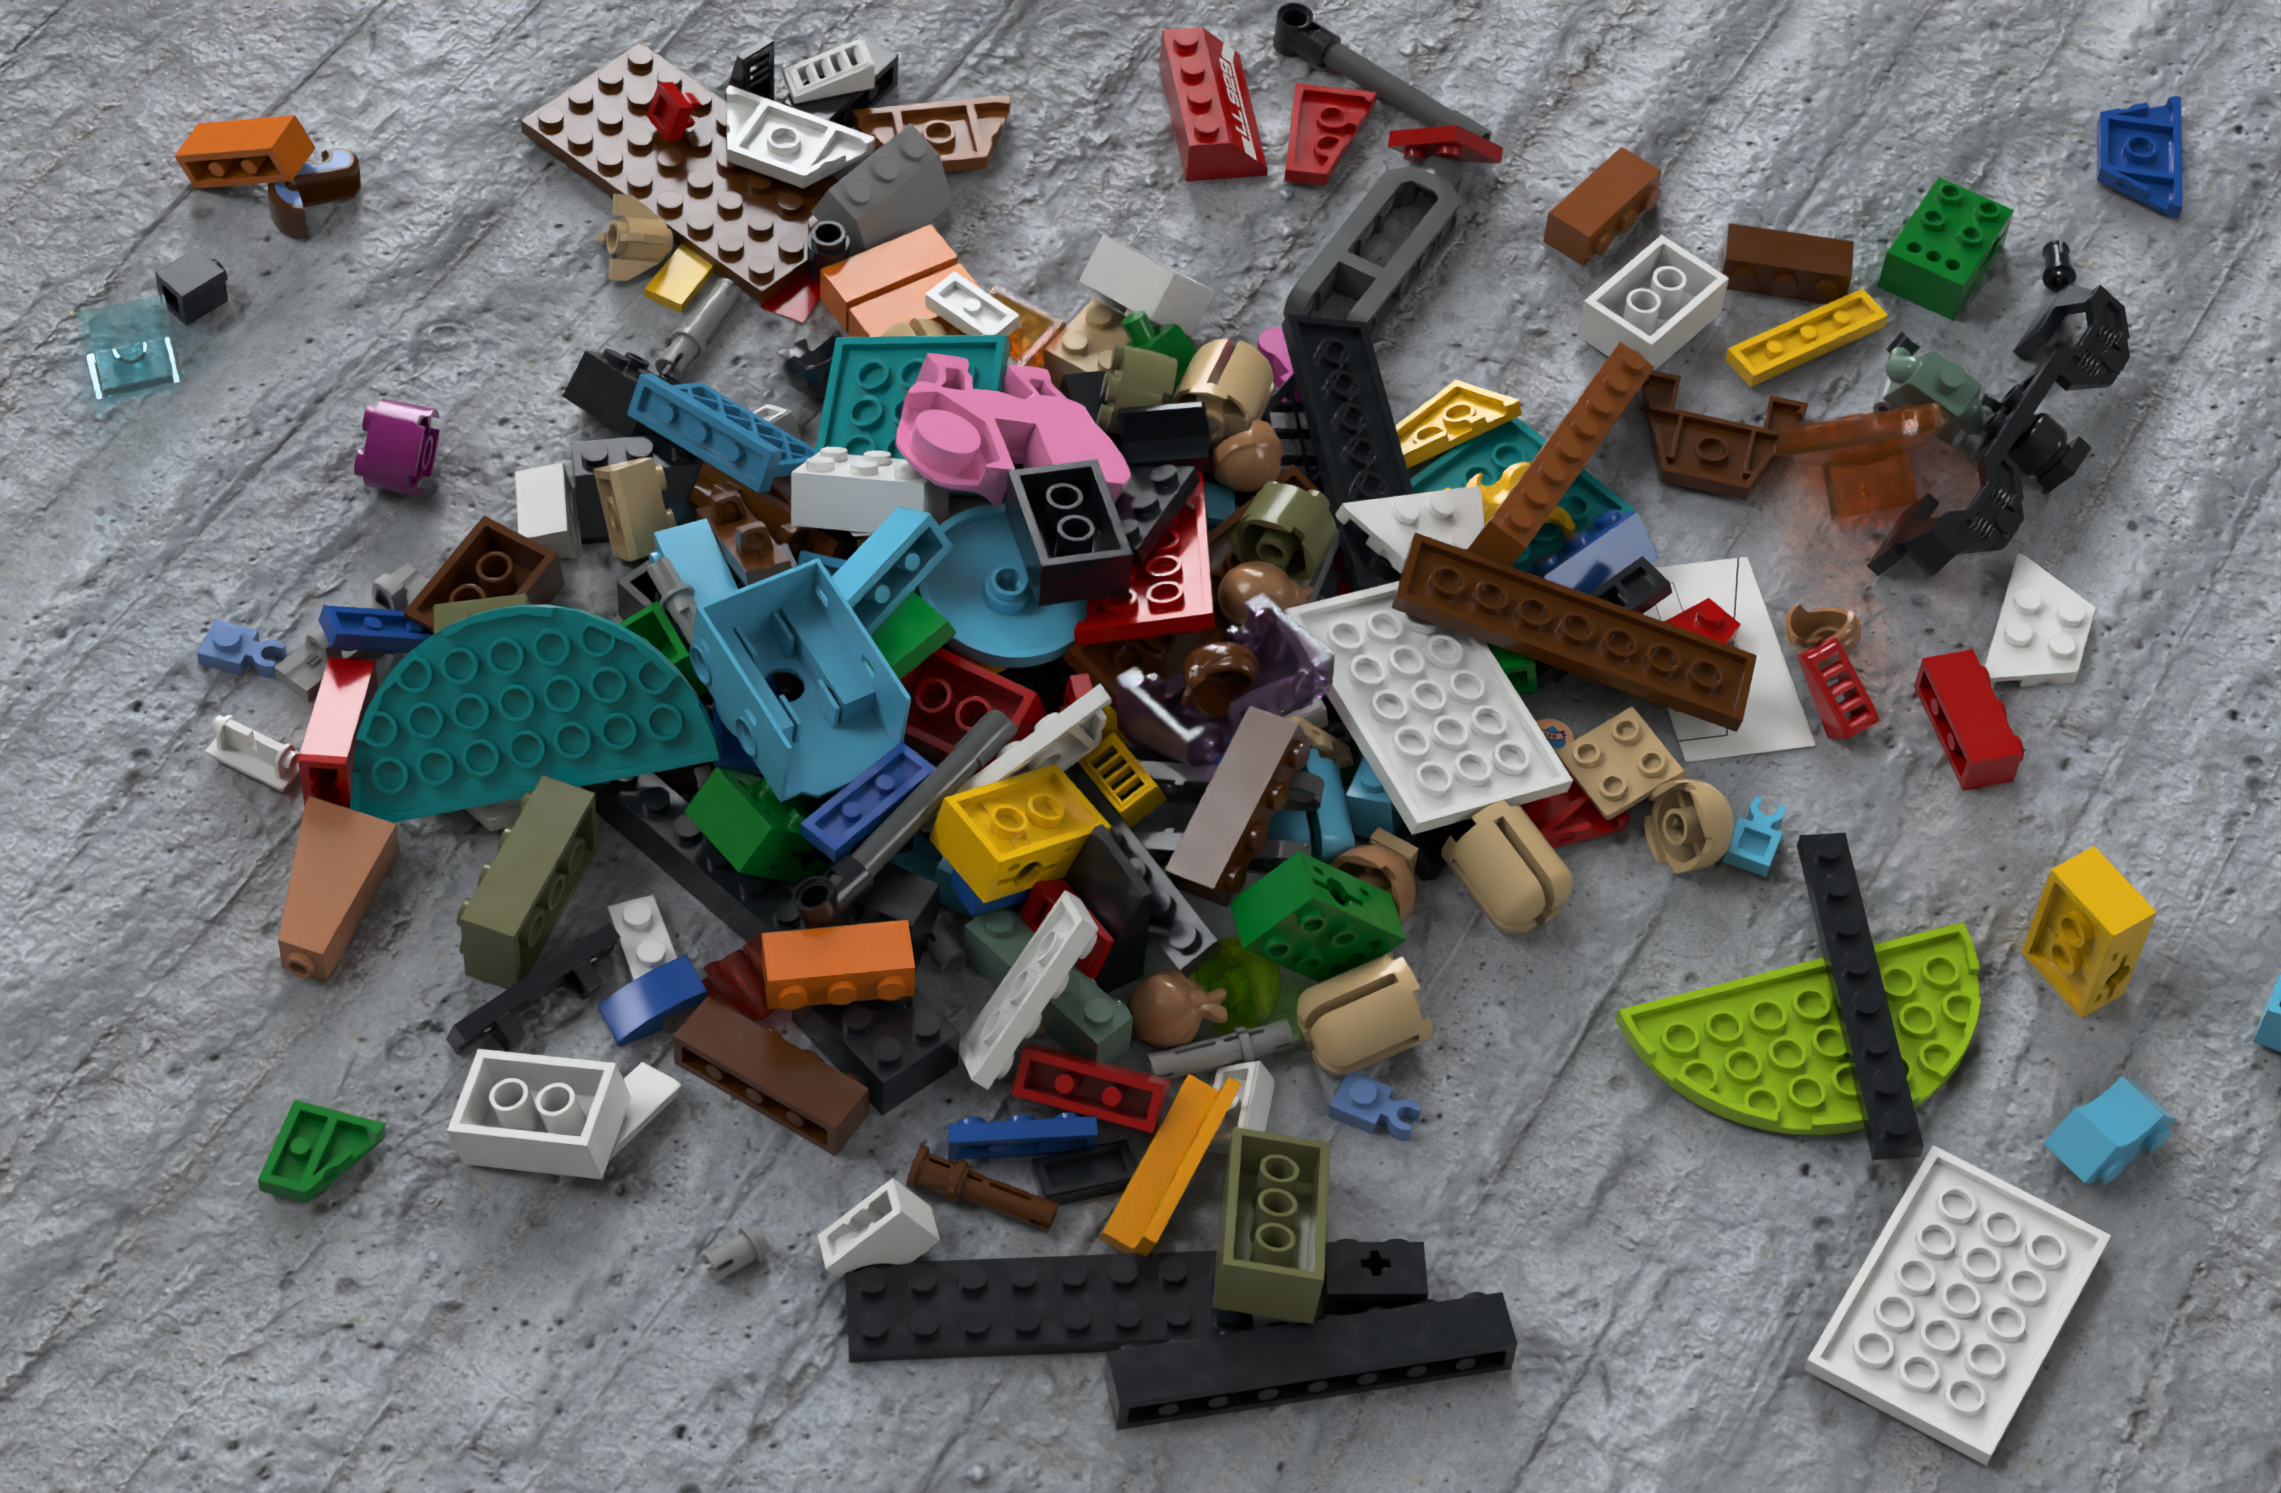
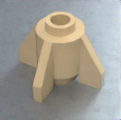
(637, 238)

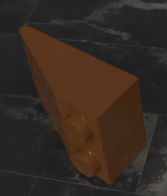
(490, 565)

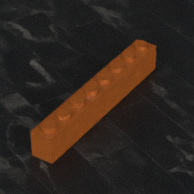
(1562, 457)

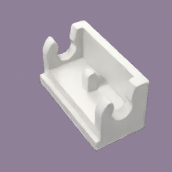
(547, 508)

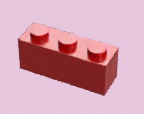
(1968, 719)
(1091, 1087)

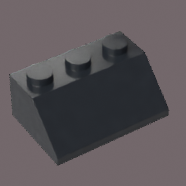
(678, 464)

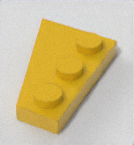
(1452, 418)

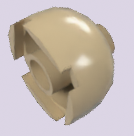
(1689, 825)

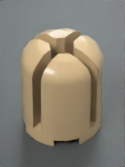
(1230, 384)
(1510, 869)
(1362, 1016)

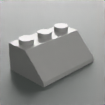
(888, 193)

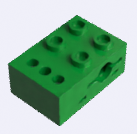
(1945, 248)
(757, 829)
(1316, 919)

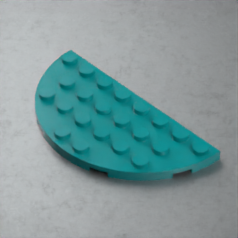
(521, 698)

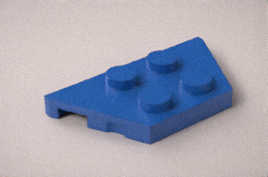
(2143, 154)

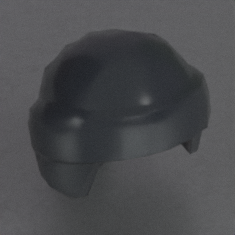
(809, 369)

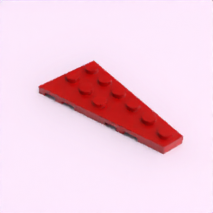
(1166, 591)

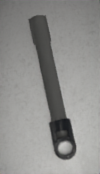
(1301, 36)
(828, 898)

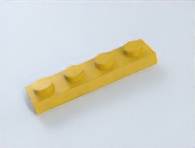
(1806, 337)

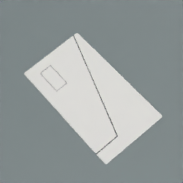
(1773, 709)

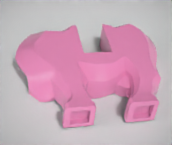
(973, 436)

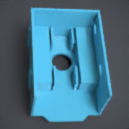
(846, 709)

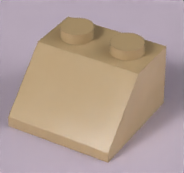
(633, 506)

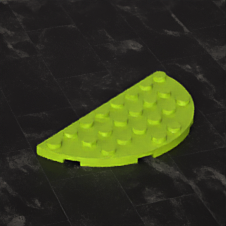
(1774, 1046)

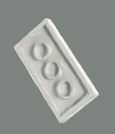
(1026, 990)

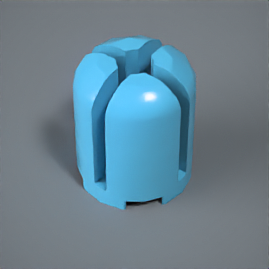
(1325, 828)

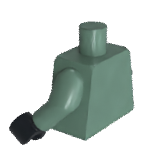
(1937, 380)

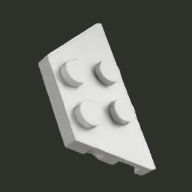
(788, 141)
(1444, 515)
(2038, 629)
(1056, 739)

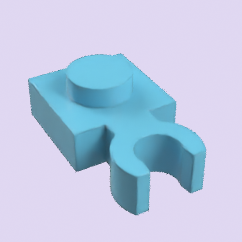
(1756, 840)

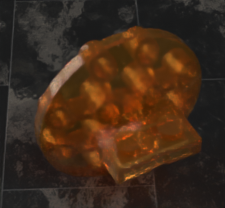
(1865, 455)

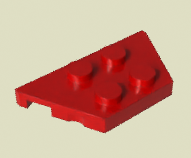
(1572, 818)

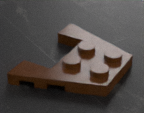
(1709, 450)

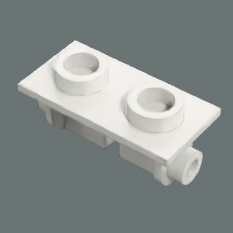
(253, 753)

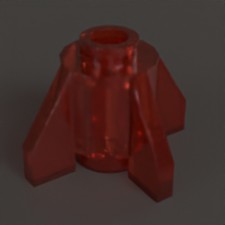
(740, 980)

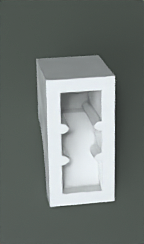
(883, 1228)

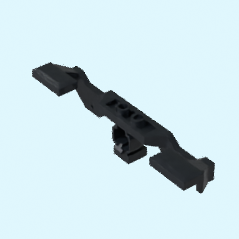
(2019, 438)

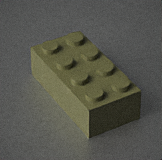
(528, 882)
(1272, 1225)

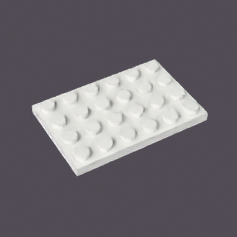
(1430, 711)
(1958, 1304)

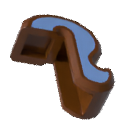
(314, 184)

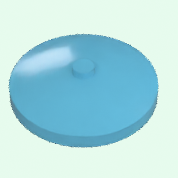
(990, 597)

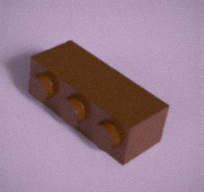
(1786, 264)

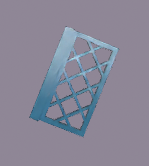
(718, 431)

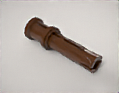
(960, 1183)

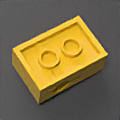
(1015, 831)
(2088, 931)

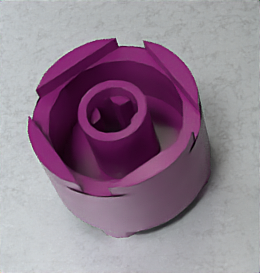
(397, 446)

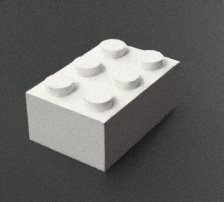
(1139, 282)
(1654, 303)
(859, 491)
(539, 1113)

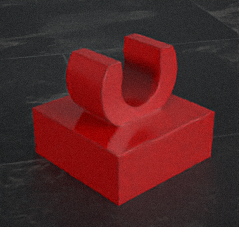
(672, 111)

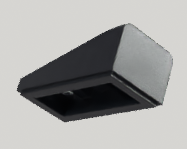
(755, 70)

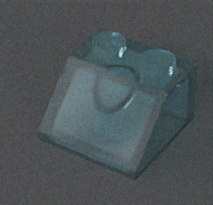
(128, 346)

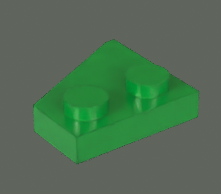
(316, 1149)

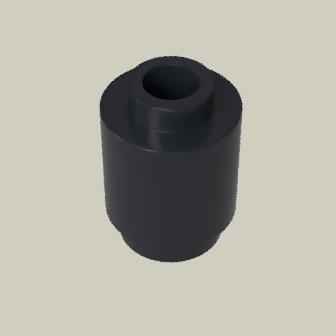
(826, 246)

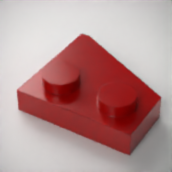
(1444, 142)

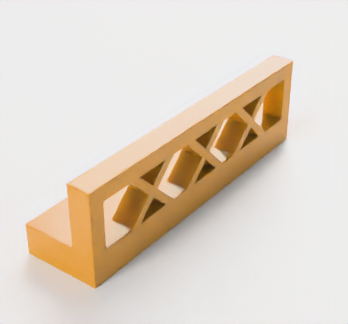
(1168, 1165)

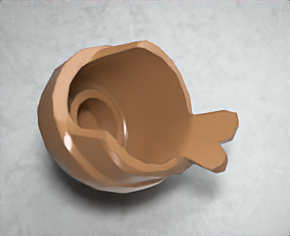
(1248, 459)
(1252, 579)
(1809, 628)
(1171, 1007)

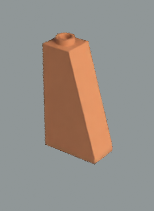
(332, 883)

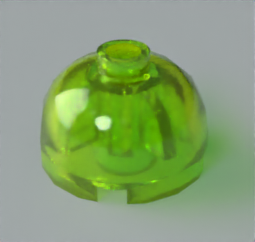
(1249, 981)

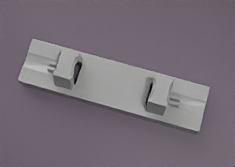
(306, 665)

